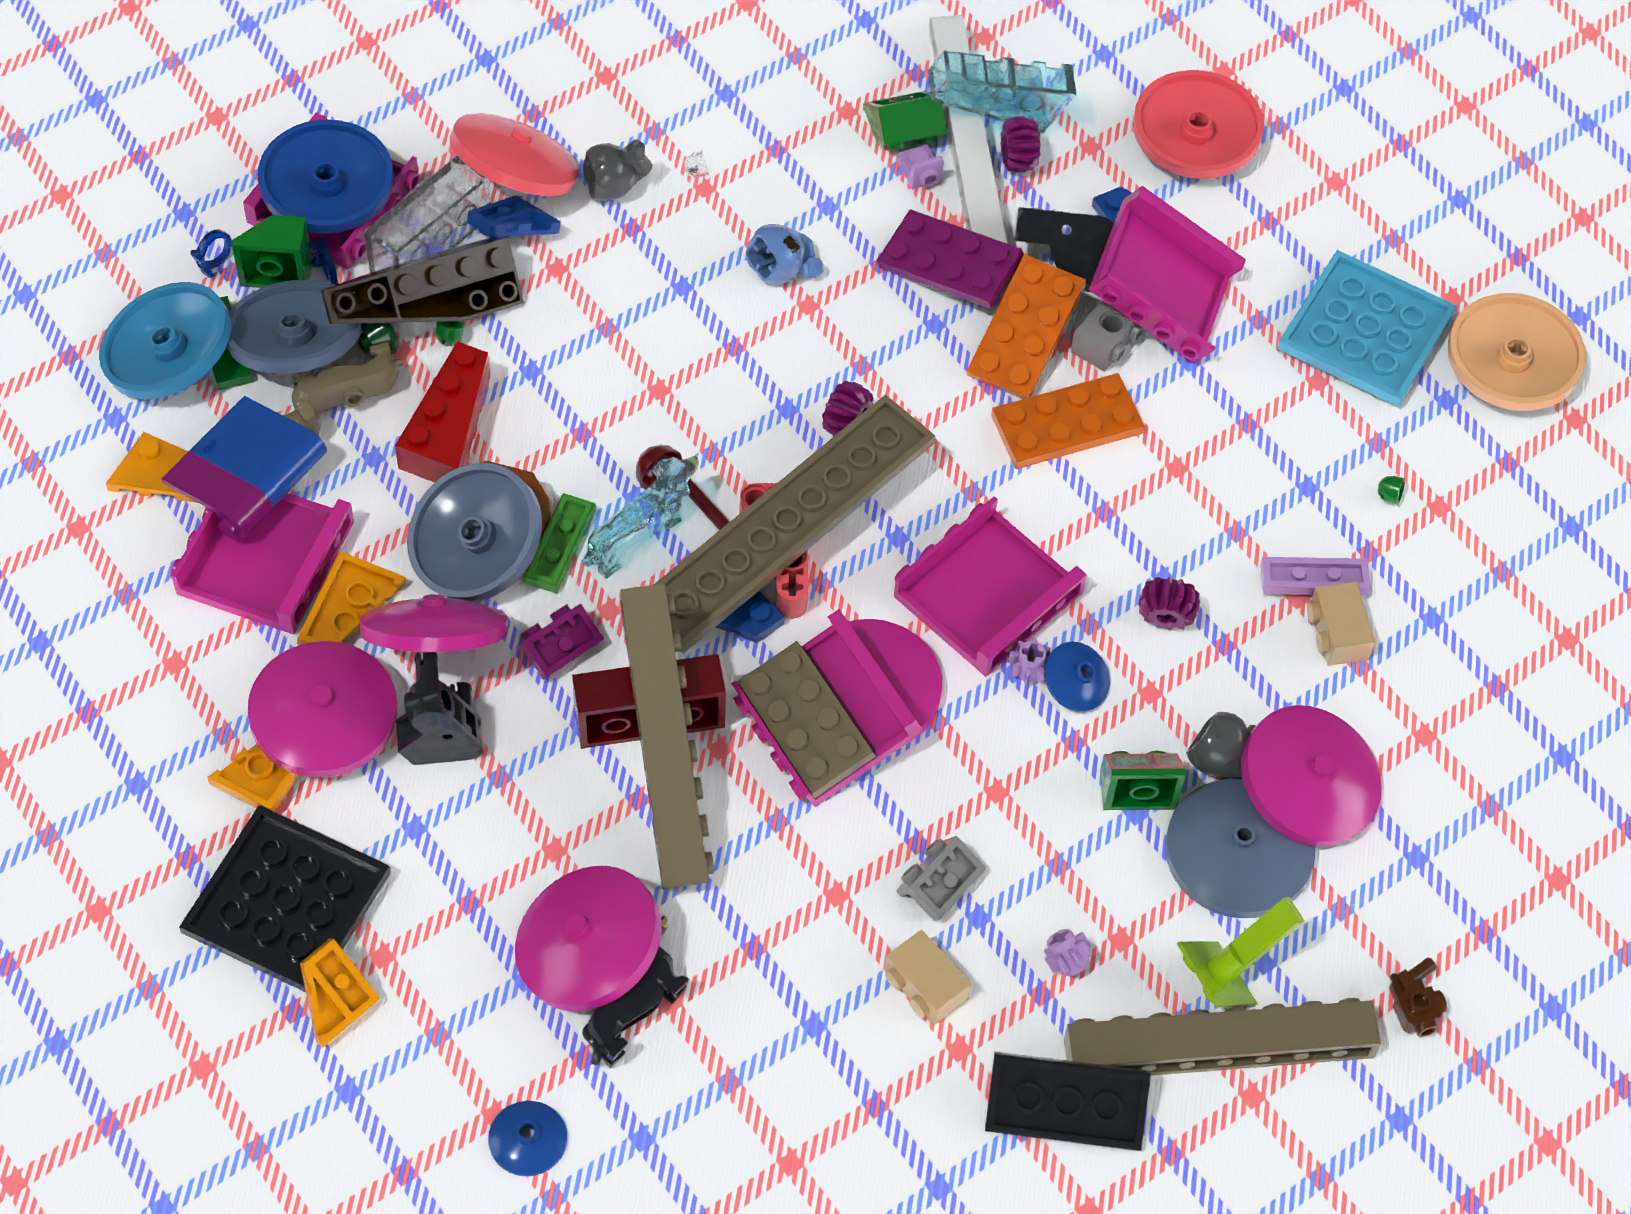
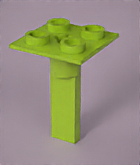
(1221, 967)

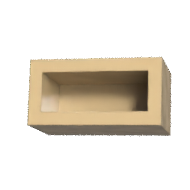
(1341, 623)
(927, 978)

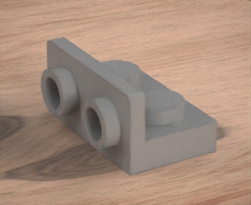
(941, 876)

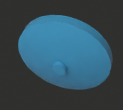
(165, 340)

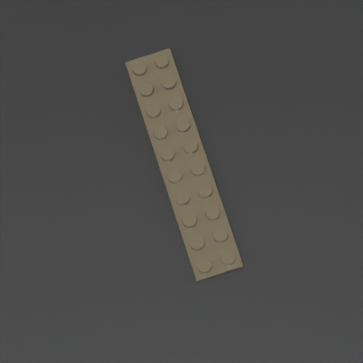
(792, 517)

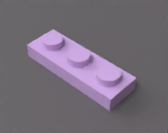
(1303, 574)

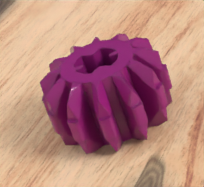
(1020, 144)
(845, 405)
(1169, 603)

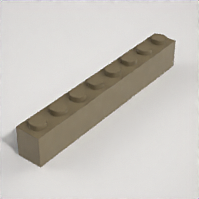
(664, 736)
(1228, 1038)

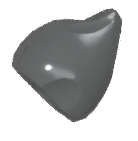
(614, 170)
(1220, 746)

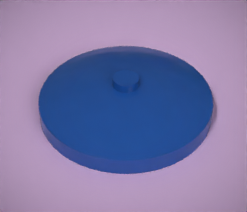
(326, 173)

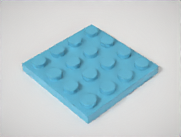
(1367, 327)

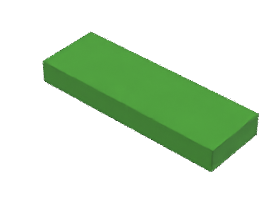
(559, 543)

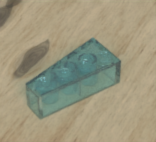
(1002, 87)

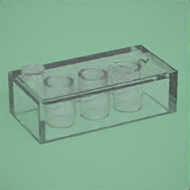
(428, 218)

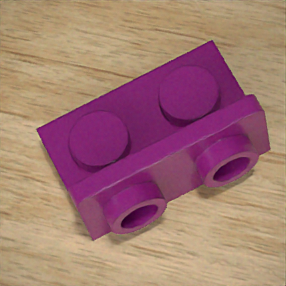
(561, 640)

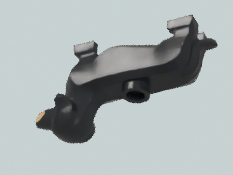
(639, 1002)

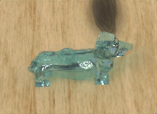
(642, 516)

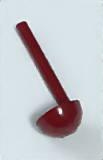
(646, 478)

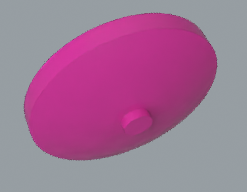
(433, 625)
(907, 665)
(322, 709)
(1311, 776)
(588, 938)

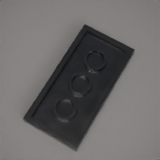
(1067, 1101)

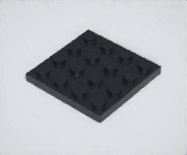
(283, 896)

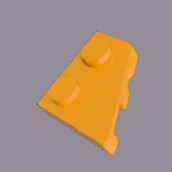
(334, 991)

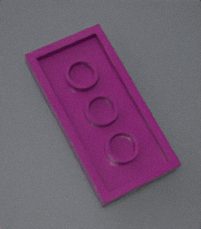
(950, 258)

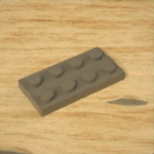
(806, 719)

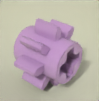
(1029, 661)
(1067, 952)

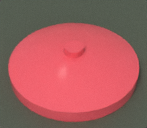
(1198, 124)
(514, 154)

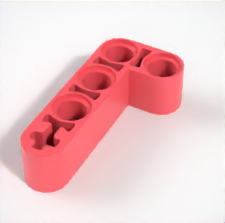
(790, 577)

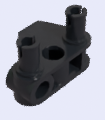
(1072, 252)
(437, 718)

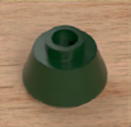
(376, 334)

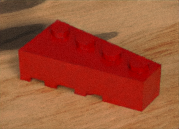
(447, 417)

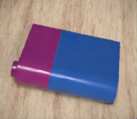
(246, 465)

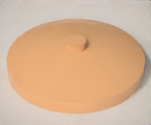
(1516, 351)

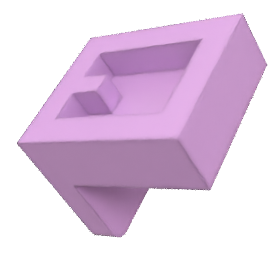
(920, 166)

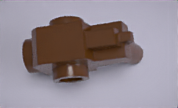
(1415, 1005)

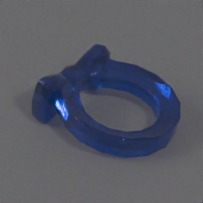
(199, 254)
(323, 259)

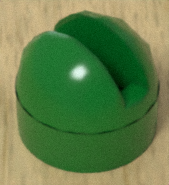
(449, 331)
(1391, 489)

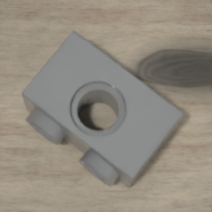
(1104, 336)

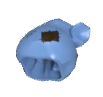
(781, 253)

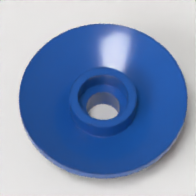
(1065, 679)
(527, 1155)

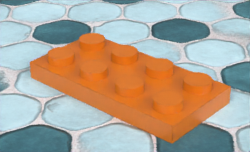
(1026, 327)
(1067, 420)

